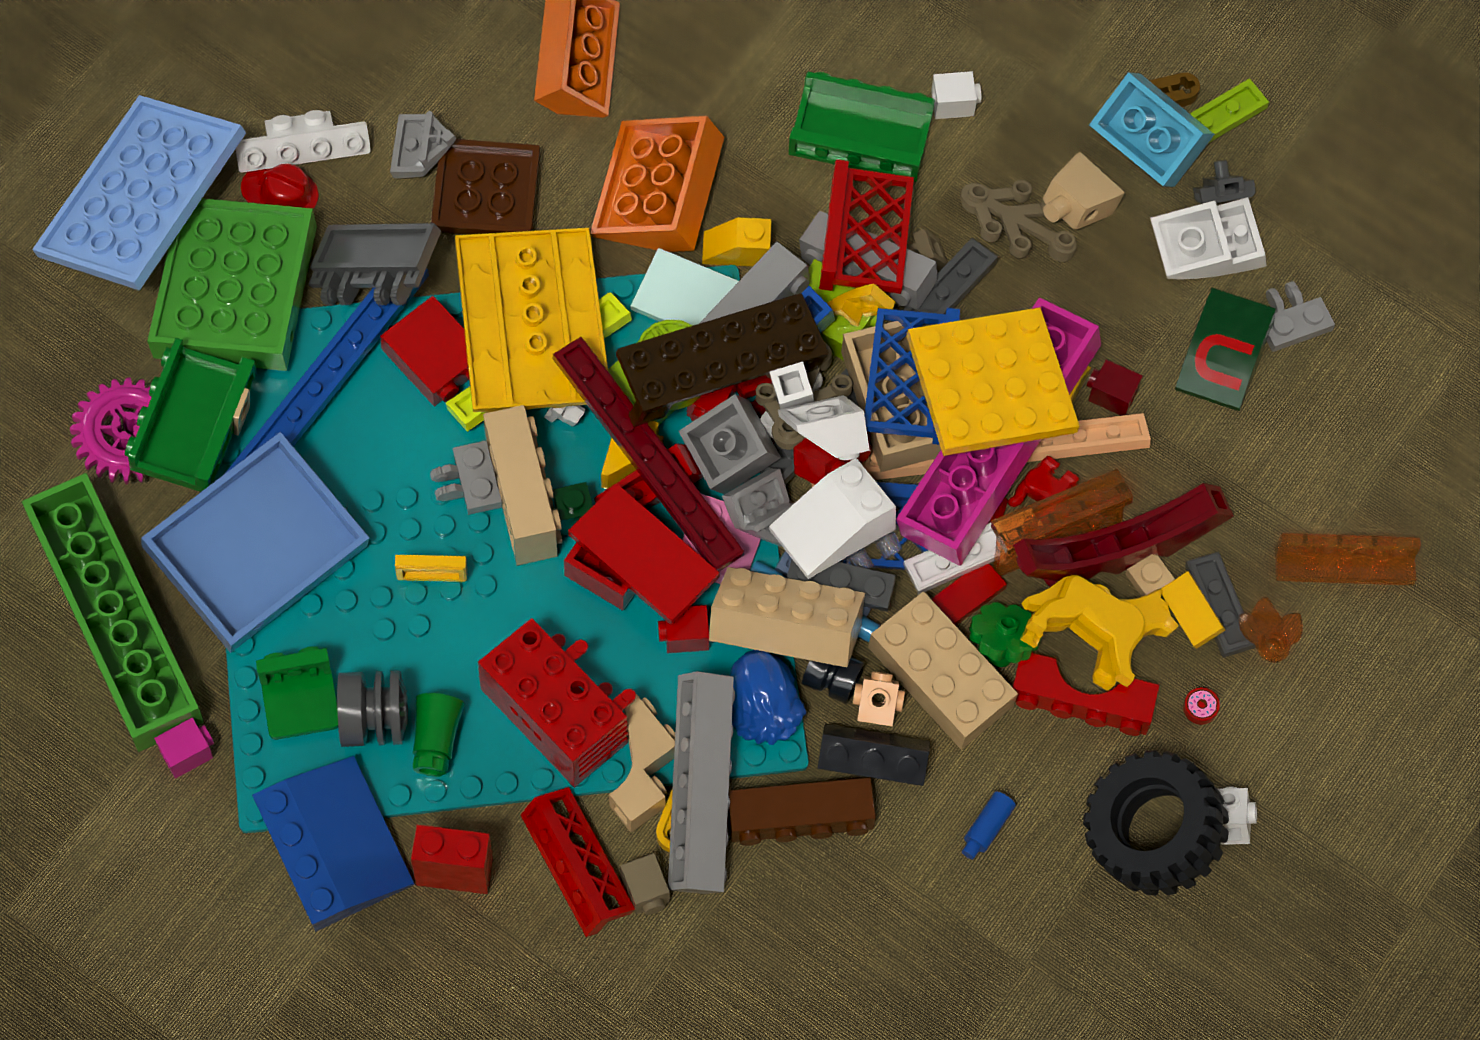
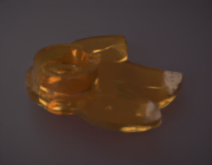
(1268, 627)

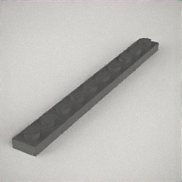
(953, 284)

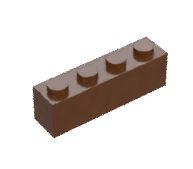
(801, 811)

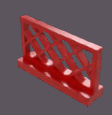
(839, 218)

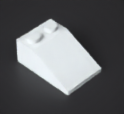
(835, 519)

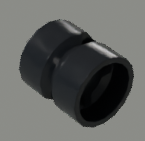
(836, 678)

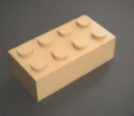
(889, 449)
(523, 484)
(786, 616)
(942, 670)

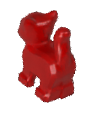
(1041, 483)

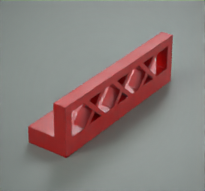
(568, 861)

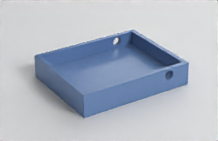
(255, 542)

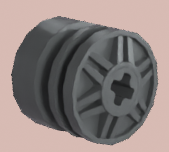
(371, 708)

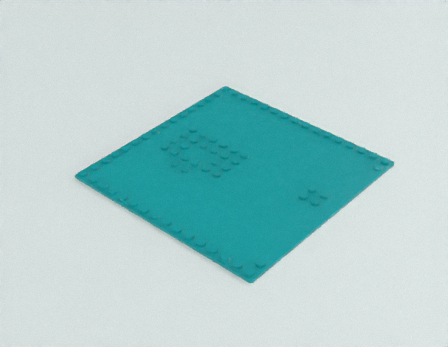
(377, 459)

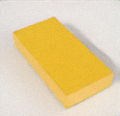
(431, 568)
(1192, 610)

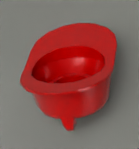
(280, 186)

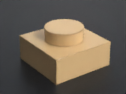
(1149, 575)

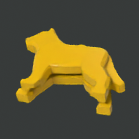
(1100, 620)

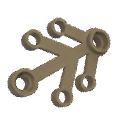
(981, 201)
(789, 440)

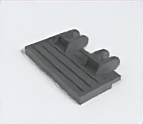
(372, 257)

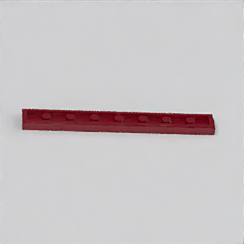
(648, 455)

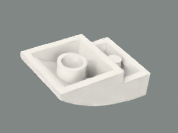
(1209, 240)

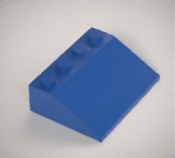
(333, 841)

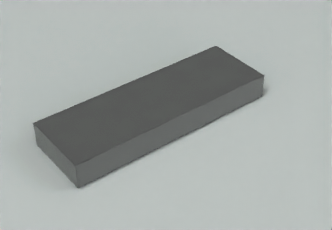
(1218, 589)

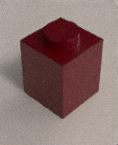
(1113, 387)

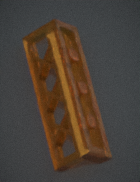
(1346, 559)

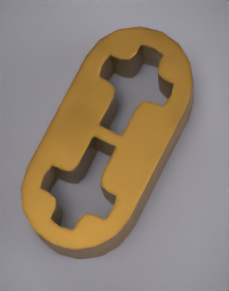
(1171, 84)

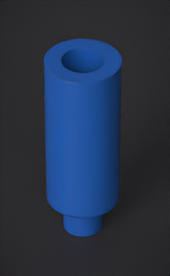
(988, 824)

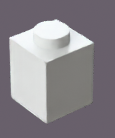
(955, 95)
(791, 385)

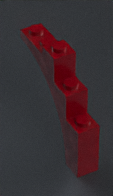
(1128, 542)

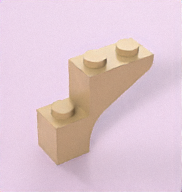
(650, 749)

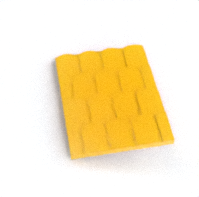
(520, 306)

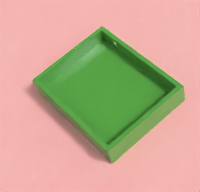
(235, 282)

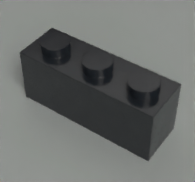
(874, 754)

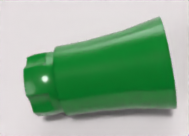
(435, 732)

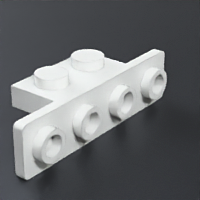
(302, 141)

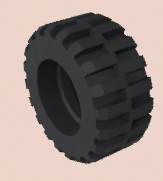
(1130, 788)

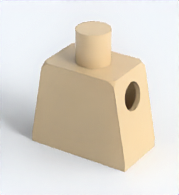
(1081, 194)

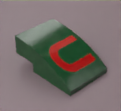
(1225, 349)

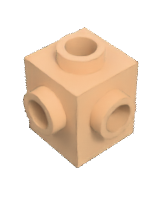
(878, 712)

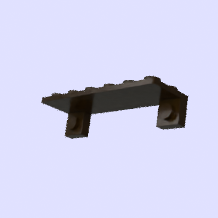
(719, 355)

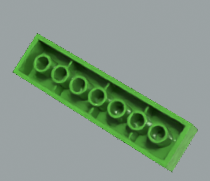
(111, 610)

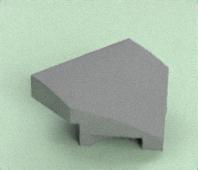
(418, 144)
(758, 504)

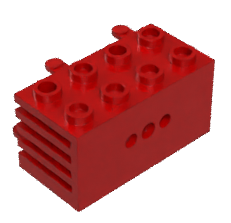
(540, 694)

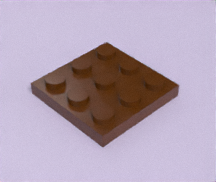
(486, 187)

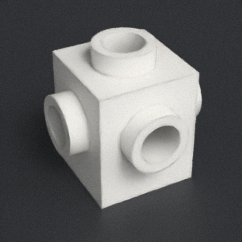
(1241, 814)

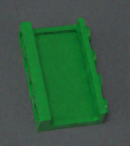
(862, 125)
(189, 417)

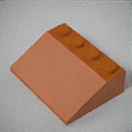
(658, 183)

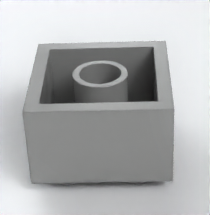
(729, 444)

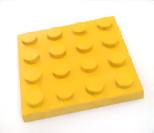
(992, 381)

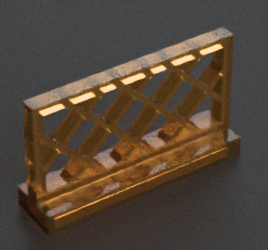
(1061, 515)

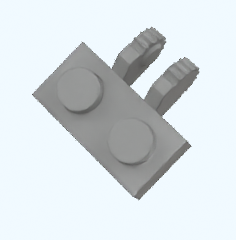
(1298, 322)
(476, 478)

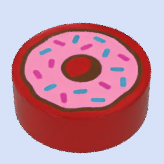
(1201, 706)

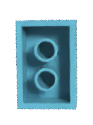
(1151, 129)

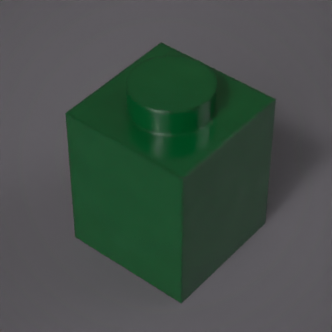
(571, 504)

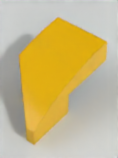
(859, 302)

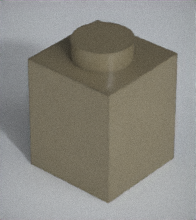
(645, 885)

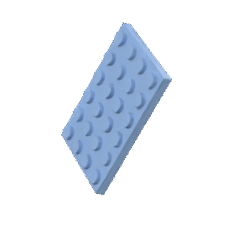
(139, 192)

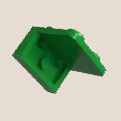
(298, 693)

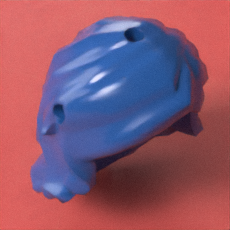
(765, 698)

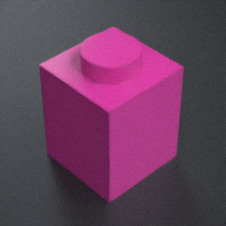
(185, 747)

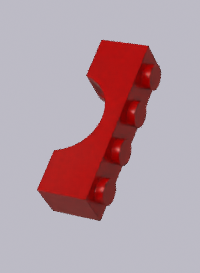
(1123, 707)

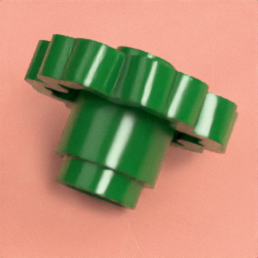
(999, 634)

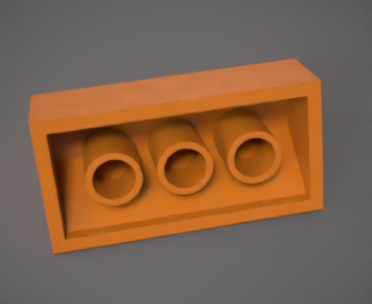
(577, 56)

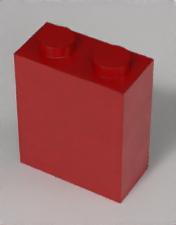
(429, 350)
(452, 859)

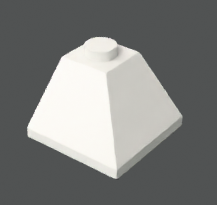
(831, 424)

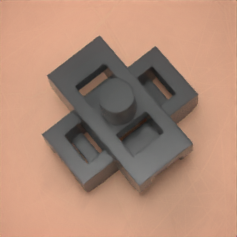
(1223, 186)

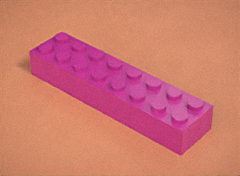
(967, 487)

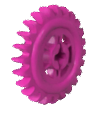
(90, 427)

